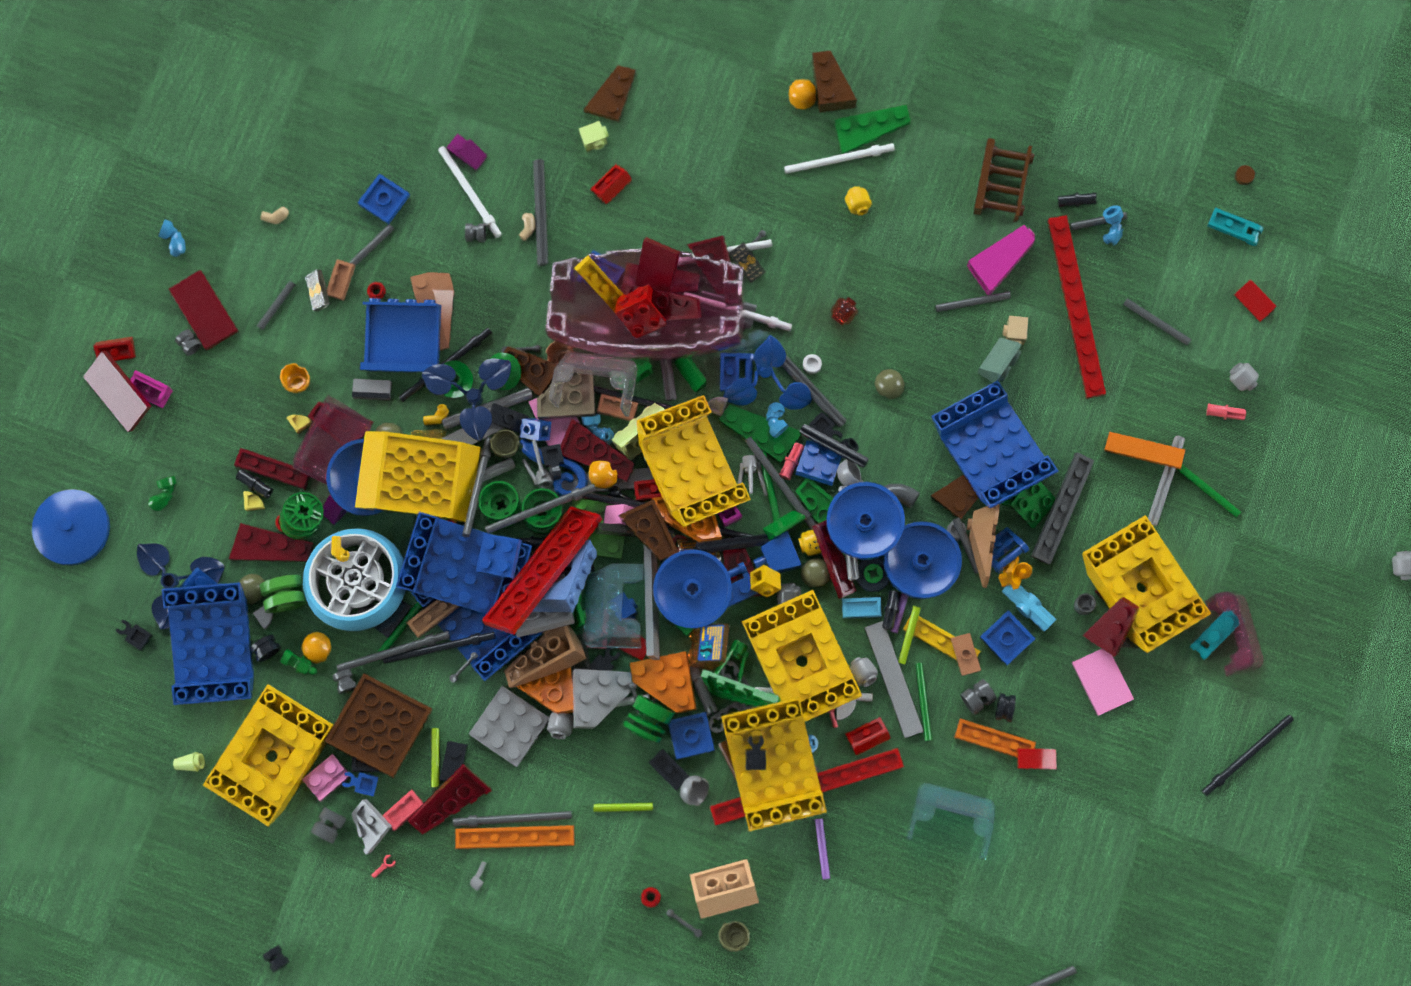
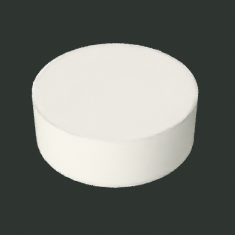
(812, 364)

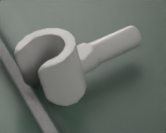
(475, 882)

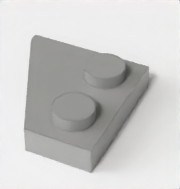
(370, 825)

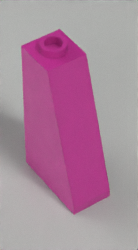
(998, 260)

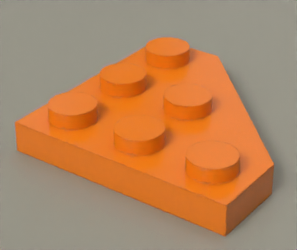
(700, 531)
(667, 680)
(552, 691)

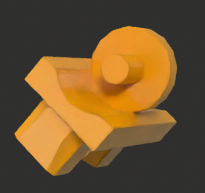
(1014, 573)

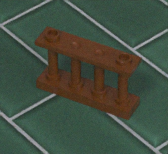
(989, 168)

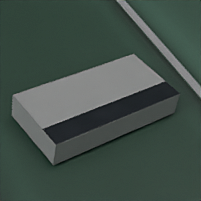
(371, 389)

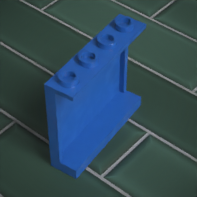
(401, 335)

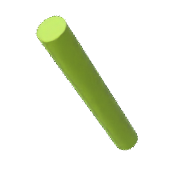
(909, 635)
(434, 757)
(623, 807)

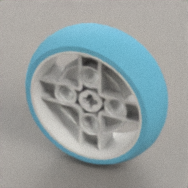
(338, 610)

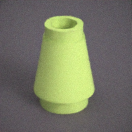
(189, 762)

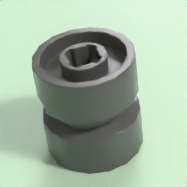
(978, 697)
(324, 831)

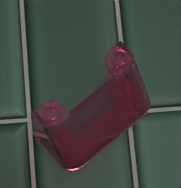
(330, 430)
(1249, 655)

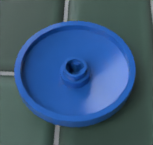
(343, 477)
(865, 520)
(70, 527)
(924, 561)
(692, 588)

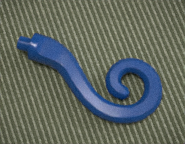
(570, 464)

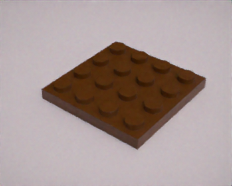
(378, 725)

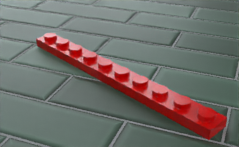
(1076, 307)
(828, 780)

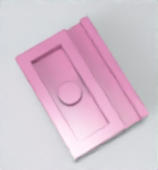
(326, 777)

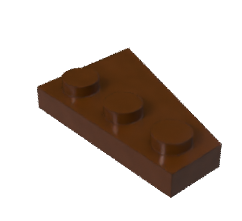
(612, 95)
(535, 371)
(956, 497)
(650, 528)

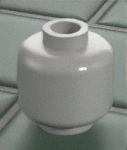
(1244, 376)
(1402, 565)
(863, 671)
(560, 725)

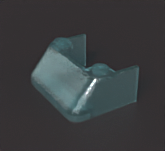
(933, 796)

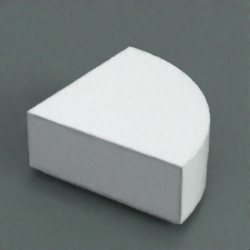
(845, 710)

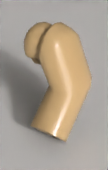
(276, 217)
(530, 226)

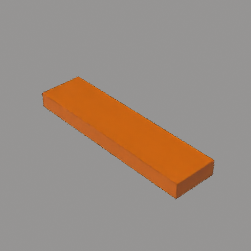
(1145, 450)
(991, 738)

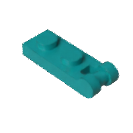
(1235, 226)
(1216, 633)

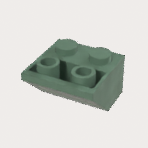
(998, 361)

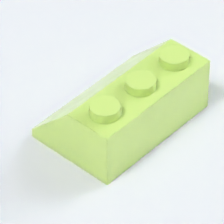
(627, 439)

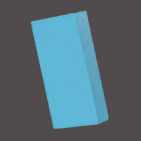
(861, 607)

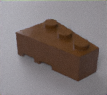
(830, 83)

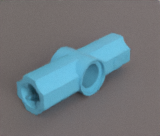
(1030, 606)

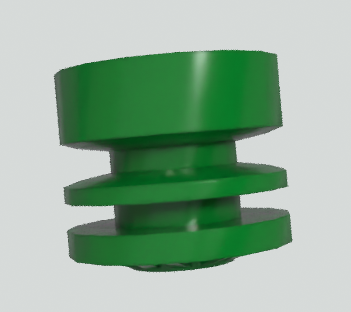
(495, 496)
(541, 524)
(297, 525)
(648, 719)

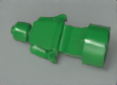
(301, 664)

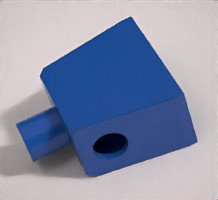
(779, 555)

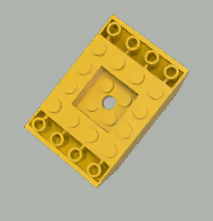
(1141, 556)
(796, 631)
(246, 774)

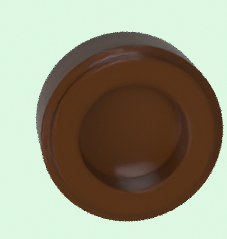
(1244, 175)

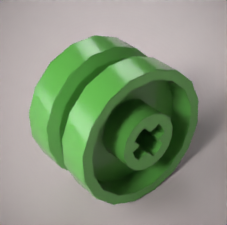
(282, 594)

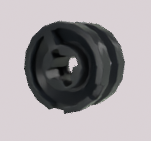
(265, 648)
(1005, 707)

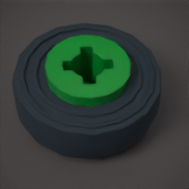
(869, 580)

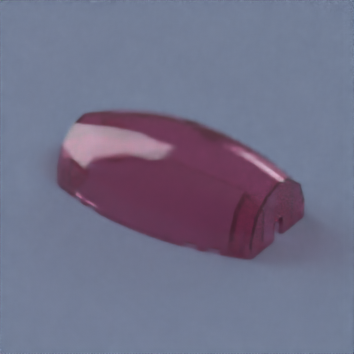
(587, 323)

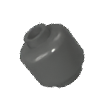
(787, 592)

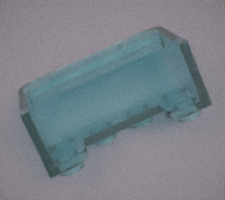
(604, 607)

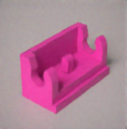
(151, 389)

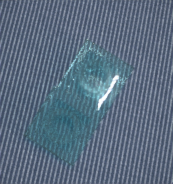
(756, 338)

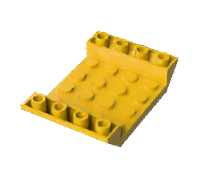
(688, 462)
(416, 475)
(790, 782)

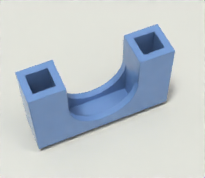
(565, 593)

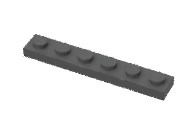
(1062, 508)

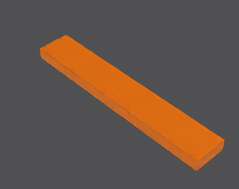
(514, 837)

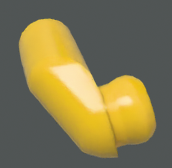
(441, 413)
(337, 551)

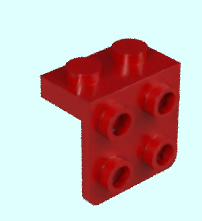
(639, 312)

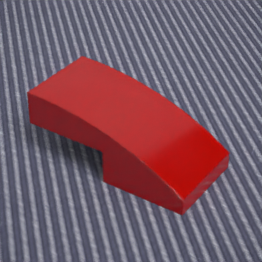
(1036, 759)

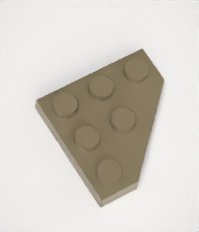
(575, 401)

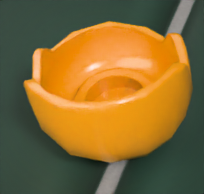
(802, 94)
(294, 378)
(602, 475)
(316, 647)

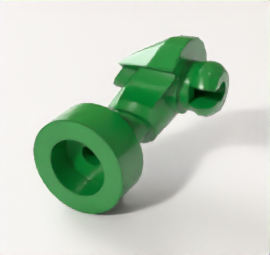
(160, 501)

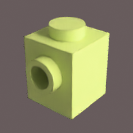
(593, 136)

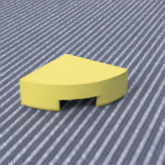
(299, 422)
(252, 501)

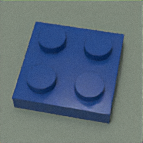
(383, 198)
(818, 463)
(498, 555)
(1007, 638)
(691, 735)

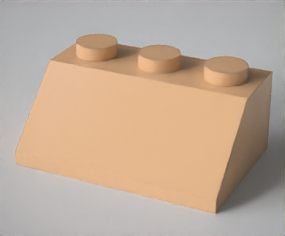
(724, 888)

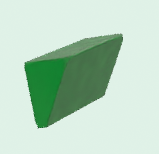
(691, 373)
(783, 524)

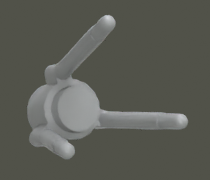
(750, 465)
(543, 478)

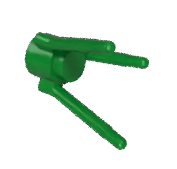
(737, 650)

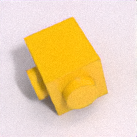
(765, 581)

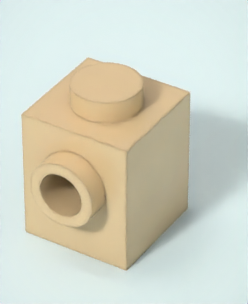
(1016, 329)

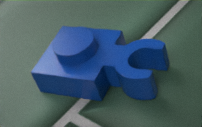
(364, 783)

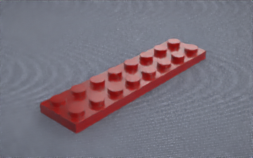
(542, 570)

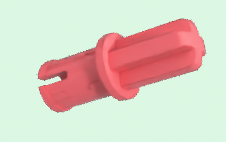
(1225, 412)
(791, 461)

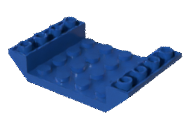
(992, 445)
(444, 565)
(209, 643)
(491, 653)

